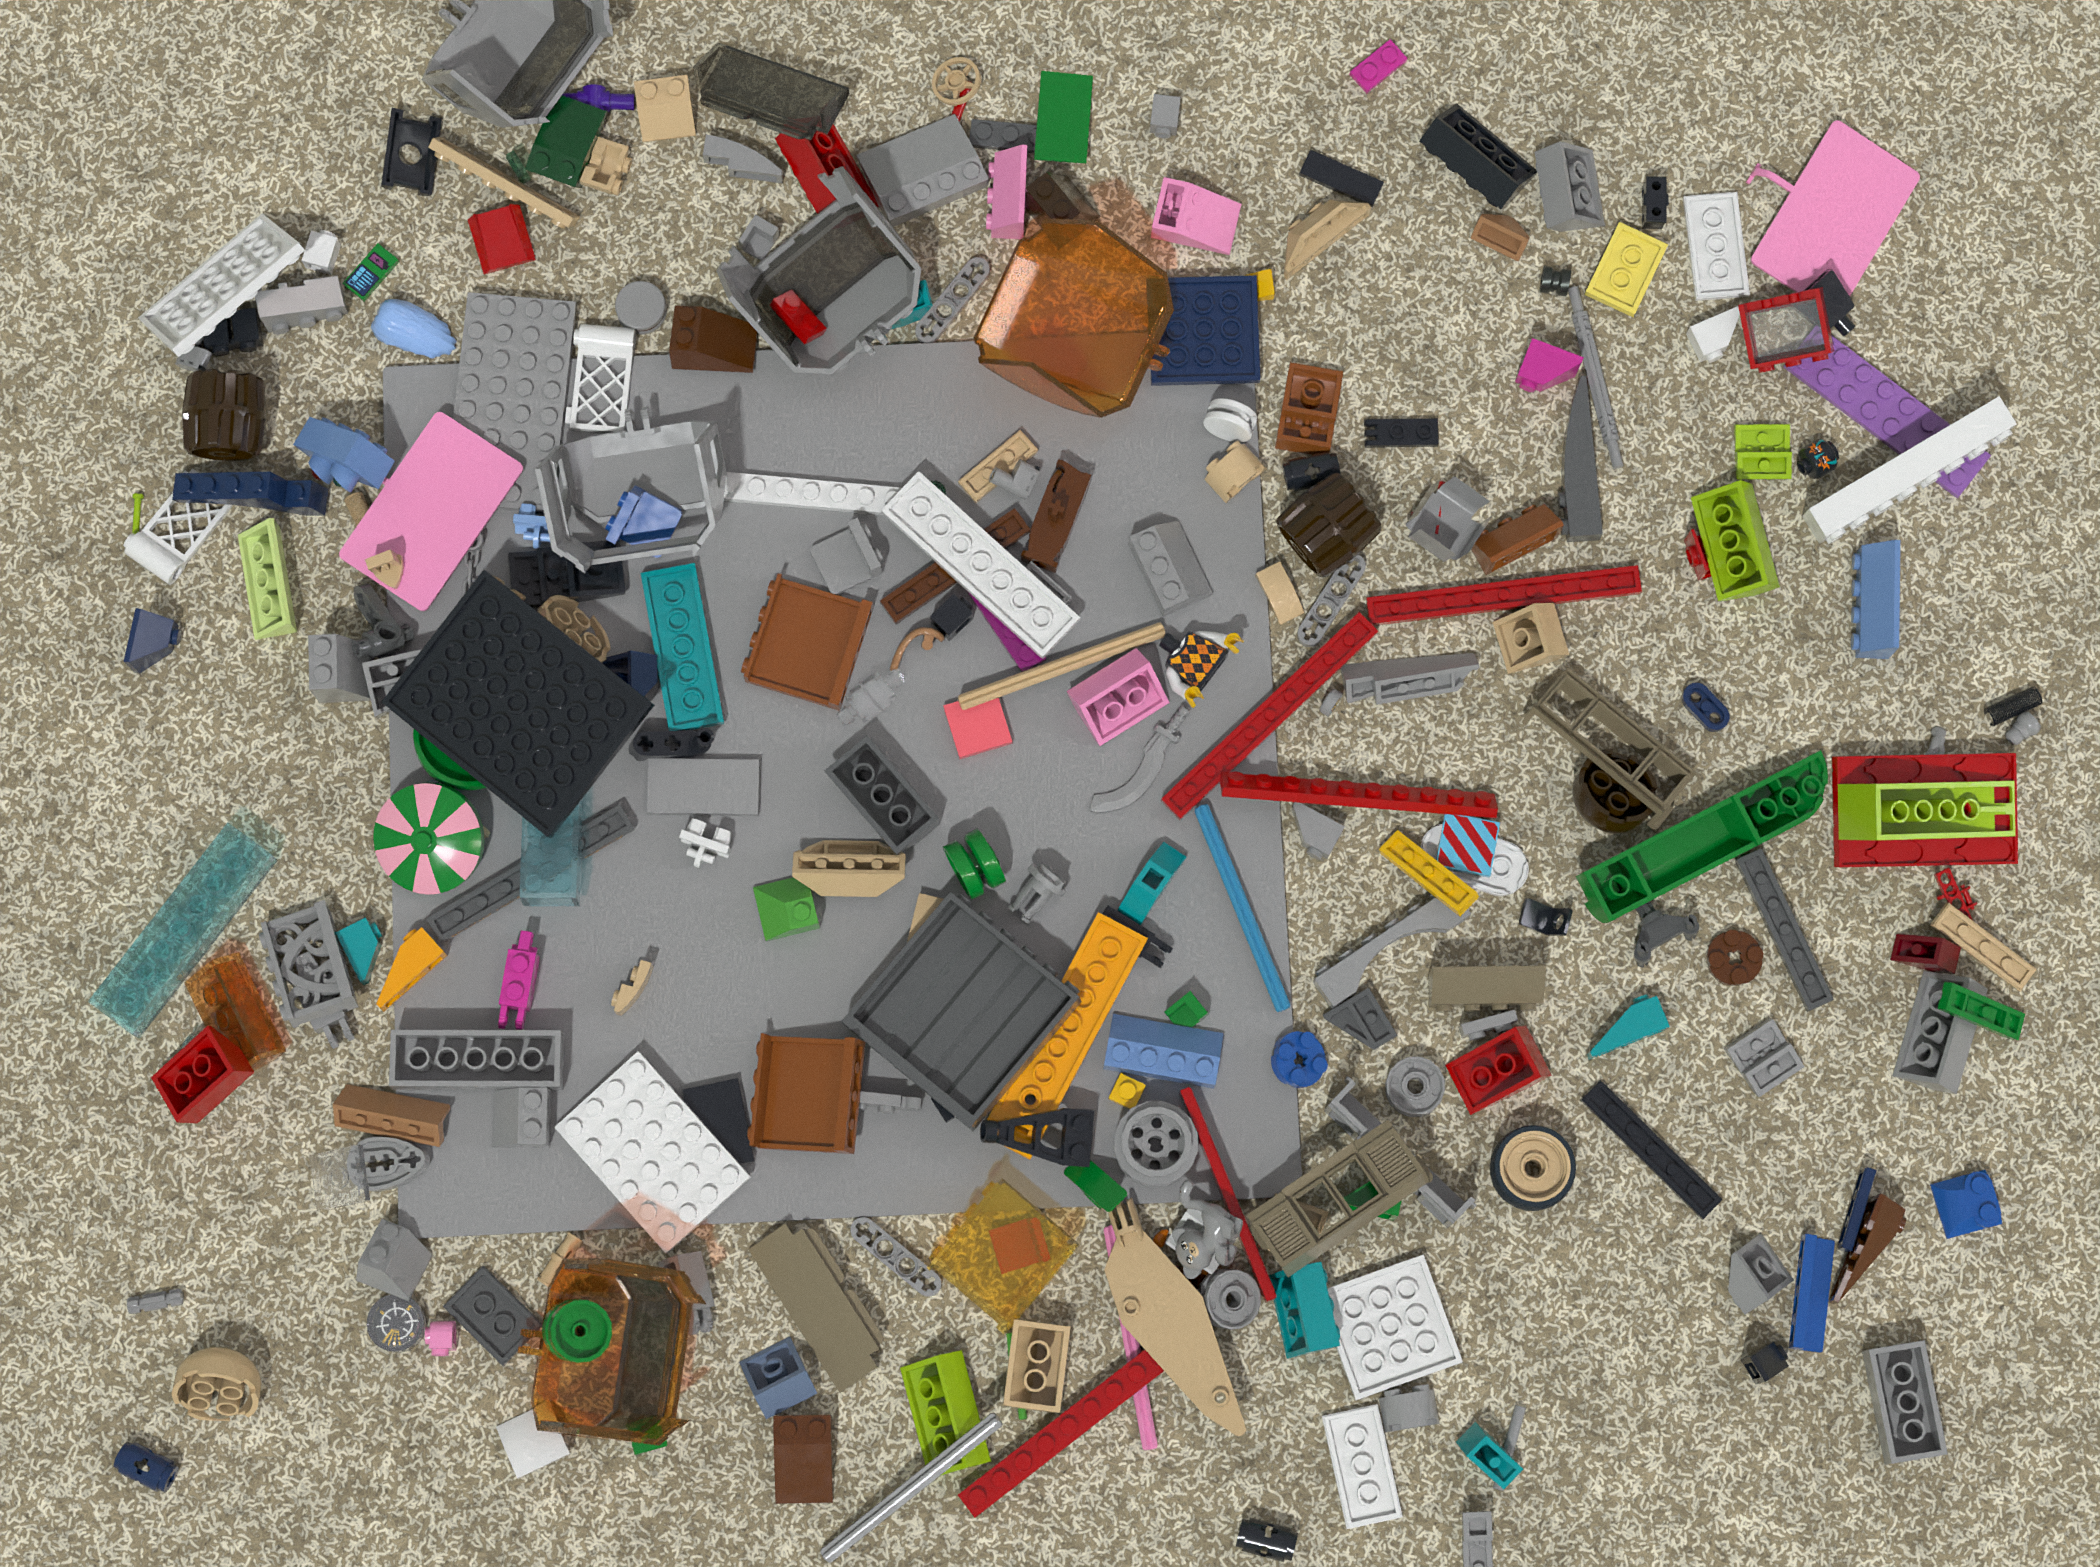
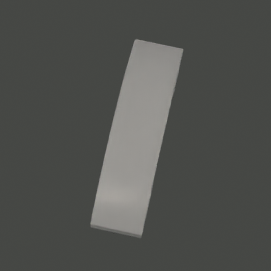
(1477, 1539)

